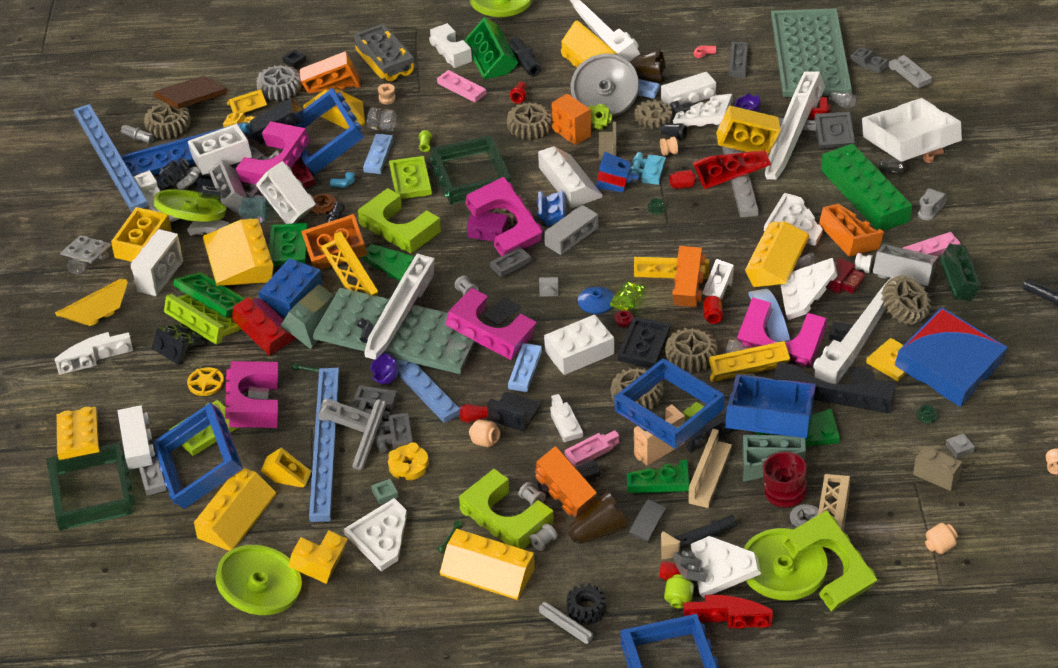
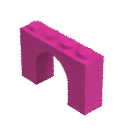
(286, 137)
(502, 195)
(504, 341)
(800, 349)
(248, 411)

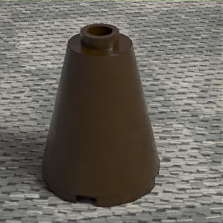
(650, 66)
(598, 520)

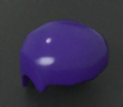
(749, 102)
(384, 369)

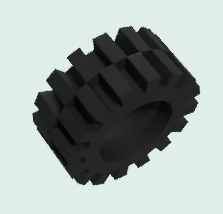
(586, 613)

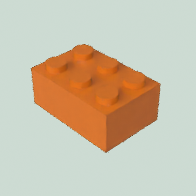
(324, 233)
(564, 482)

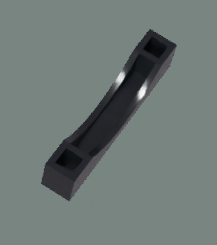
(873, 395)

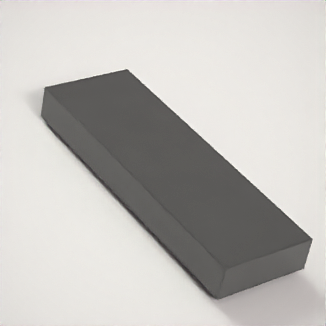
(738, 59)

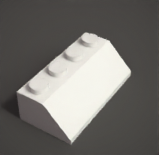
(567, 176)

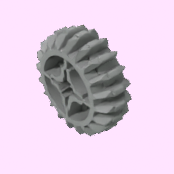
(279, 82)

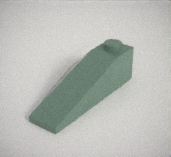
(307, 314)

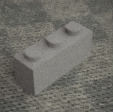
(227, 180)
(571, 229)

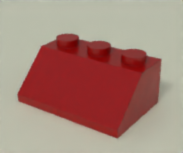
(261, 324)

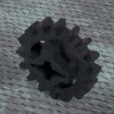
(172, 173)

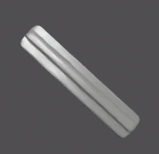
(566, 622)

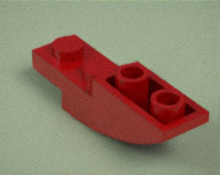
(736, 611)

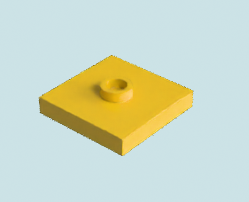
(884, 359)

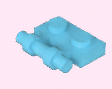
(652, 169)

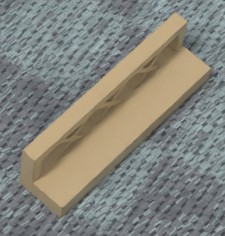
(709, 471)
(842, 498)

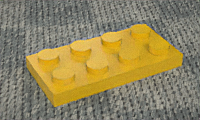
(77, 433)

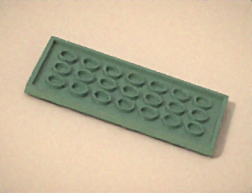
(810, 43)
(419, 340)

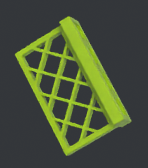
(196, 318)

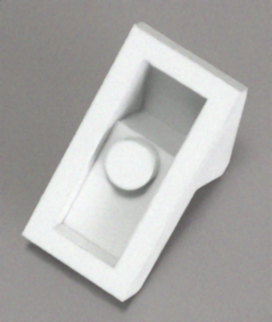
(719, 279)

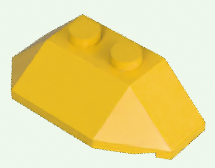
(334, 114)
(95, 305)

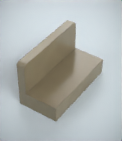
(607, 142)

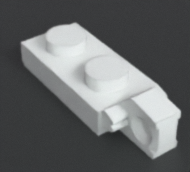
(565, 419)

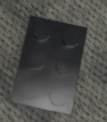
(644, 342)

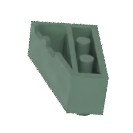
(759, 447)

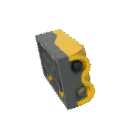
(384, 52)

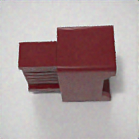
(847, 278)

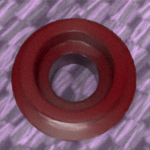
(623, 318)

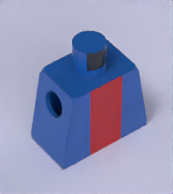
(615, 173)

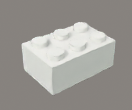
(225, 144)
(285, 193)
(157, 262)
(579, 344)

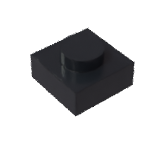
(294, 58)
(839, 331)

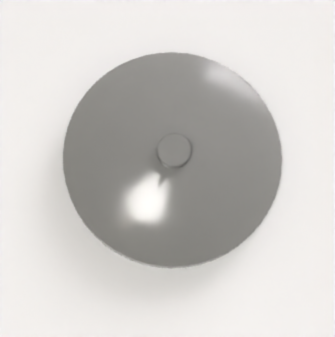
(606, 81)

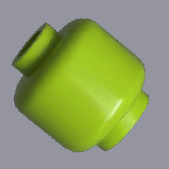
(678, 591)

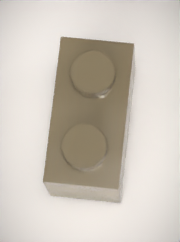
(937, 468)

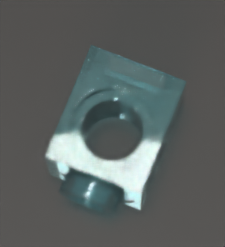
(253, 208)

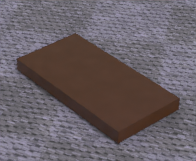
(190, 92)

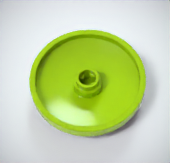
(500, 8)
(189, 206)
(781, 574)
(258, 580)

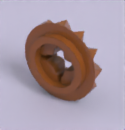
(319, 199)

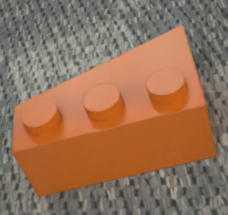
(330, 73)

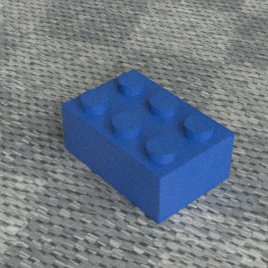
(289, 286)

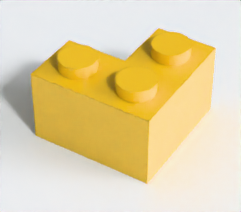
(318, 560)

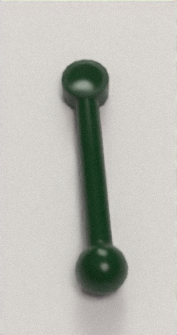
(295, 366)
(457, 525)

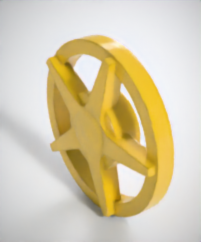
(205, 381)

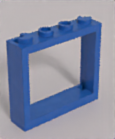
(340, 143)
(183, 432)
(673, 436)
(665, 630)

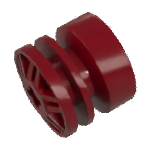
(785, 479)

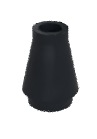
(676, 130)

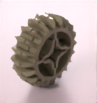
(529, 120)
(167, 121)
(906, 300)
(679, 349)
(649, 399)

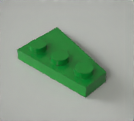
(388, 260)
(666, 479)

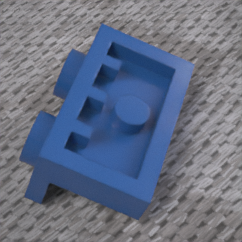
(551, 208)

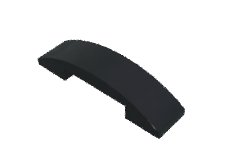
(206, 188)

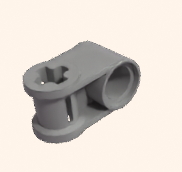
(931, 204)

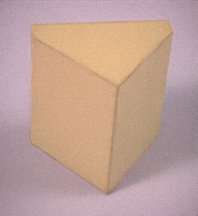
(669, 546)

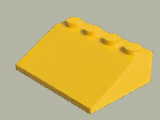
(239, 253)

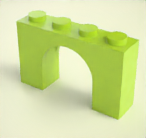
(405, 236)
(514, 530)
(824, 532)

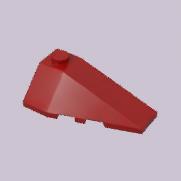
(722, 168)

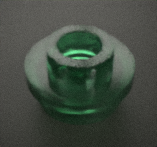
(656, 206)
(926, 413)

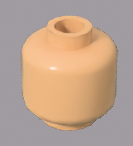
(484, 433)
(941, 538)

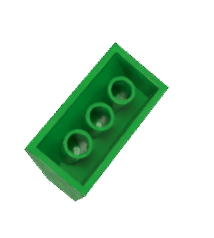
(490, 50)

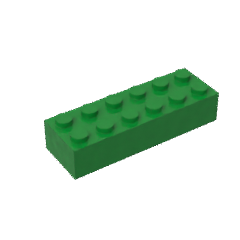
(866, 188)

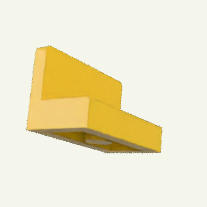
(247, 102)

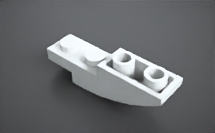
(88, 351)

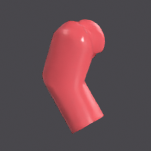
(701, 51)

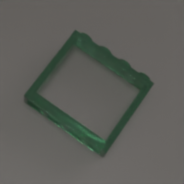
(461, 149)
(96, 513)

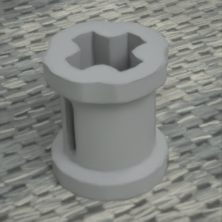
(467, 285)
(532, 494)
(543, 537)

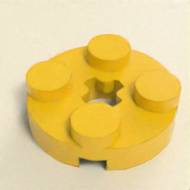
(409, 452)

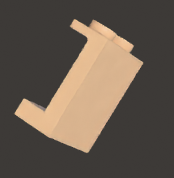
(650, 448)

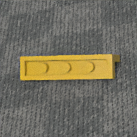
(353, 262)
(661, 267)
(748, 361)

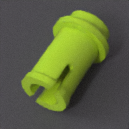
(425, 138)

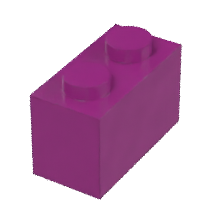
(487, 226)

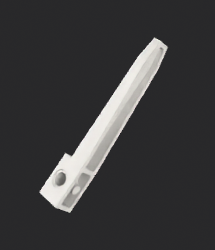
(617, 40)
(804, 99)
(410, 287)
(840, 355)

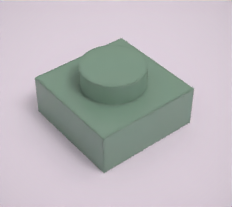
(384, 491)

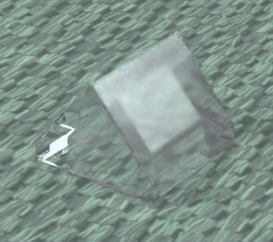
(805, 261)

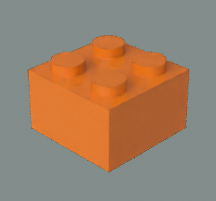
(571, 119)

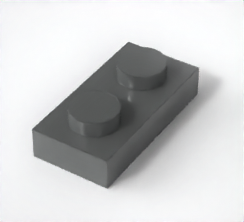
(510, 262)

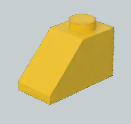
(285, 469)

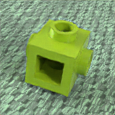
(600, 109)

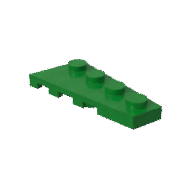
(821, 430)

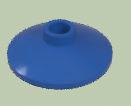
(595, 300)

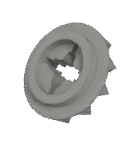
(189, 178)
(805, 510)

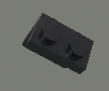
(174, 340)
(512, 410)

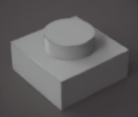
(548, 286)
(960, 446)

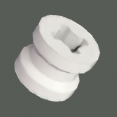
(863, 262)

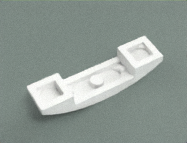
(149, 188)

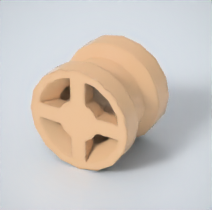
(386, 94)
(668, 146)
(1052, 461)

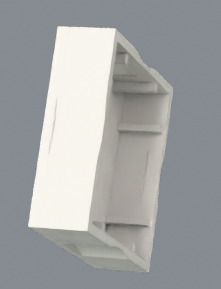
(911, 129)

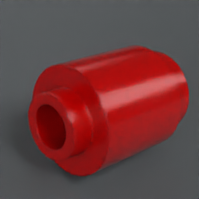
(682, 179)
(713, 309)

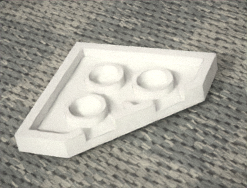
(707, 113)
(792, 210)
(806, 286)
(380, 534)
(724, 564)

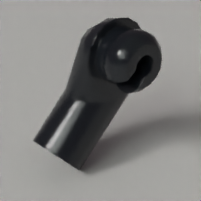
(675, 107)
(367, 328)

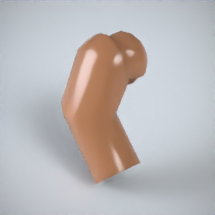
(929, 157)

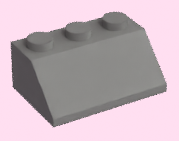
(897, 261)

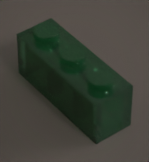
(960, 272)

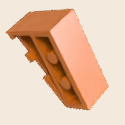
(848, 231)
(688, 276)

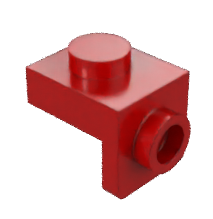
(823, 108)

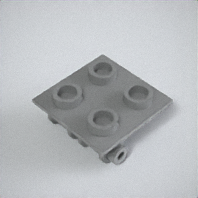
(87, 249)

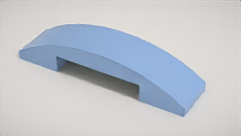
(776, 326)

